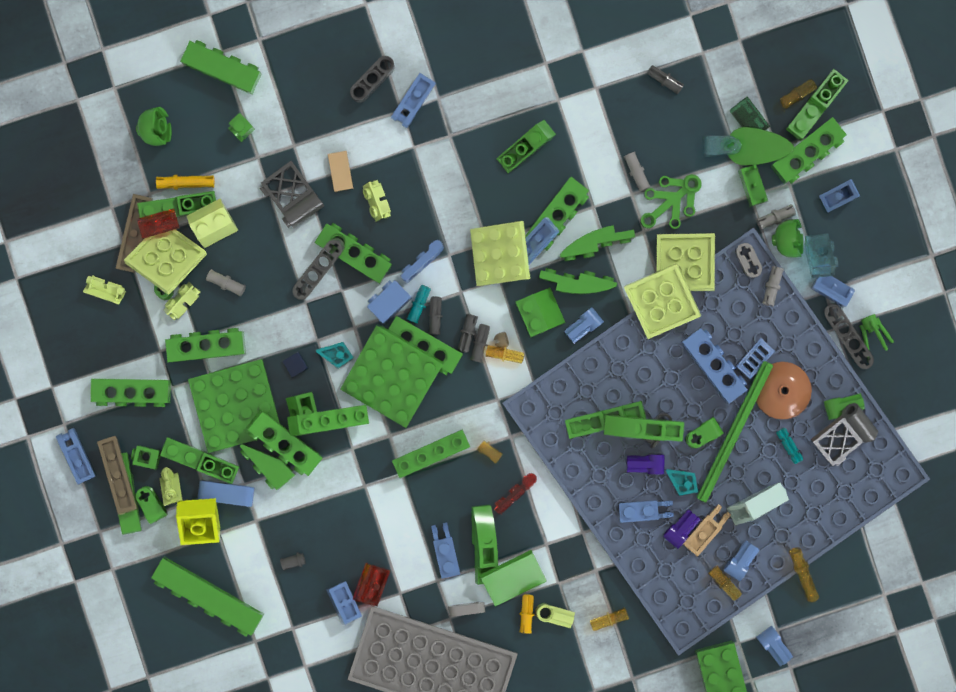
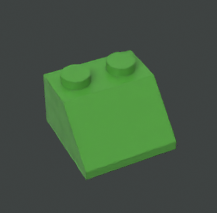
(540, 312)

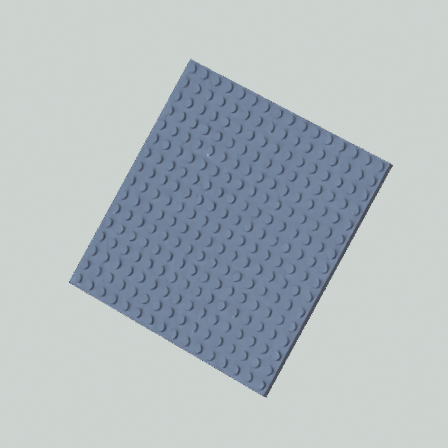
(628, 368)

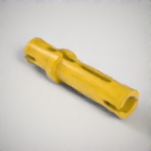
(185, 182)

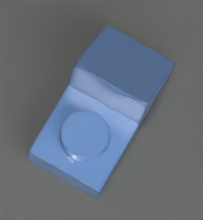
(839, 195)

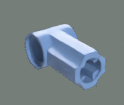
(587, 323)
(738, 565)
(772, 642)

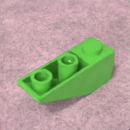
(526, 146)
(272, 467)

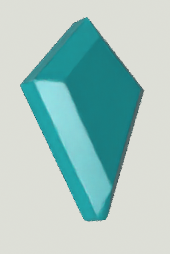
(336, 354)
(683, 481)

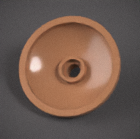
(786, 405)

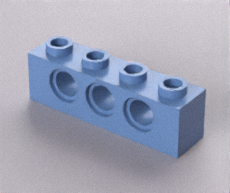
(692, 345)

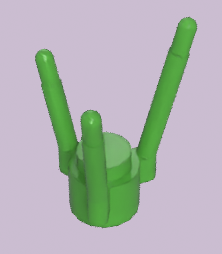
(872, 324)

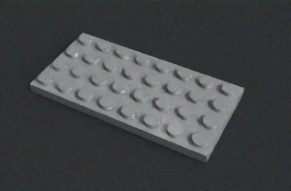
(420, 657)

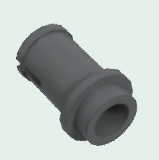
(293, 561)

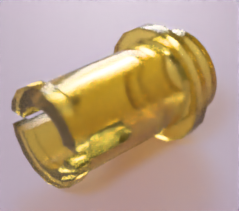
(489, 451)

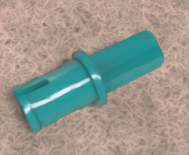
(418, 304)

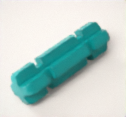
(789, 445)

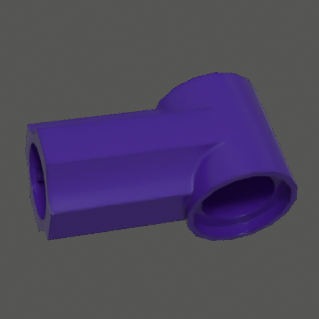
(649, 464)
(678, 532)

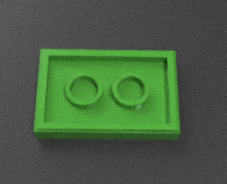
(513, 578)

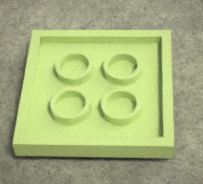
(500, 253)
(693, 255)
(165, 259)
(662, 301)

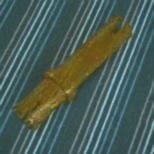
(801, 567)

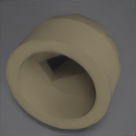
(502, 340)

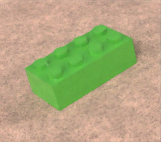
(720, 668)

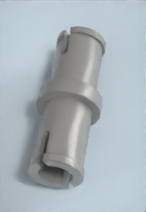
(636, 171)
(776, 216)
(225, 283)
(772, 286)

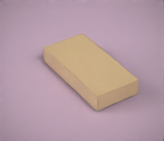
(340, 171)

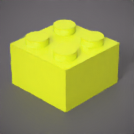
(198, 521)

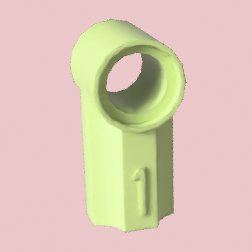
(557, 615)

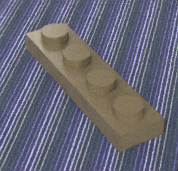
(132, 235)
(117, 475)

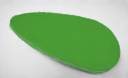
(759, 146)

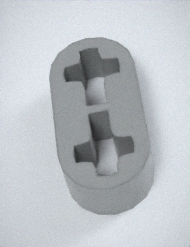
(744, 262)
(466, 609)

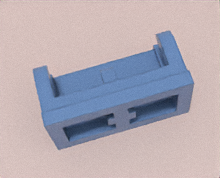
(833, 290)
(343, 603)

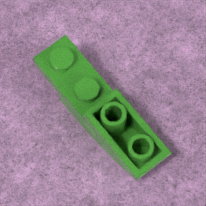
(817, 104)
(182, 204)
(588, 244)
(586, 282)
(643, 428)
(199, 460)
(484, 540)

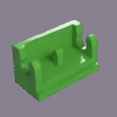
(753, 185)

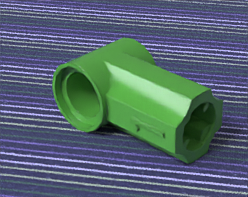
(836, 405)

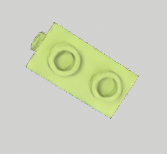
(378, 209)
(110, 291)
(185, 294)
(170, 487)

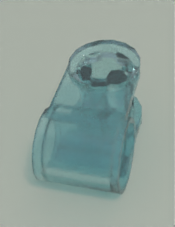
(718, 145)

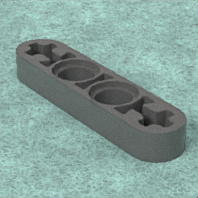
(318, 268)
(851, 334)

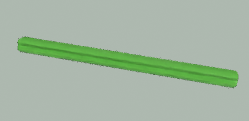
(734, 431)

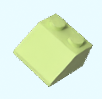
(211, 223)

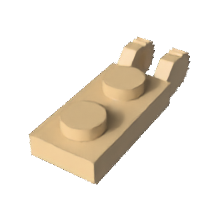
(705, 531)

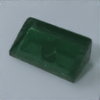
(748, 115)

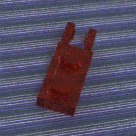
(516, 492)

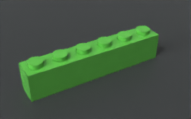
(208, 596)

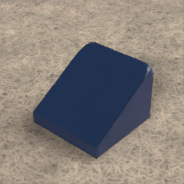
(295, 364)

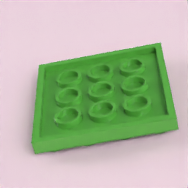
(392, 375)
(229, 402)

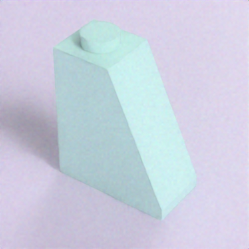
(758, 504)

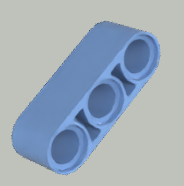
(226, 493)

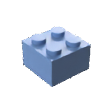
(389, 301)

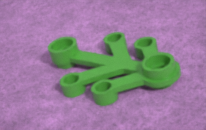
(673, 199)

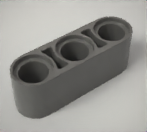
(376, 70)

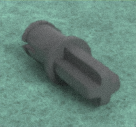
(665, 79)
(435, 315)
(467, 332)
(480, 343)

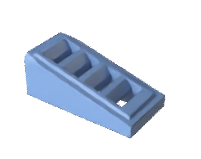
(743, 369)

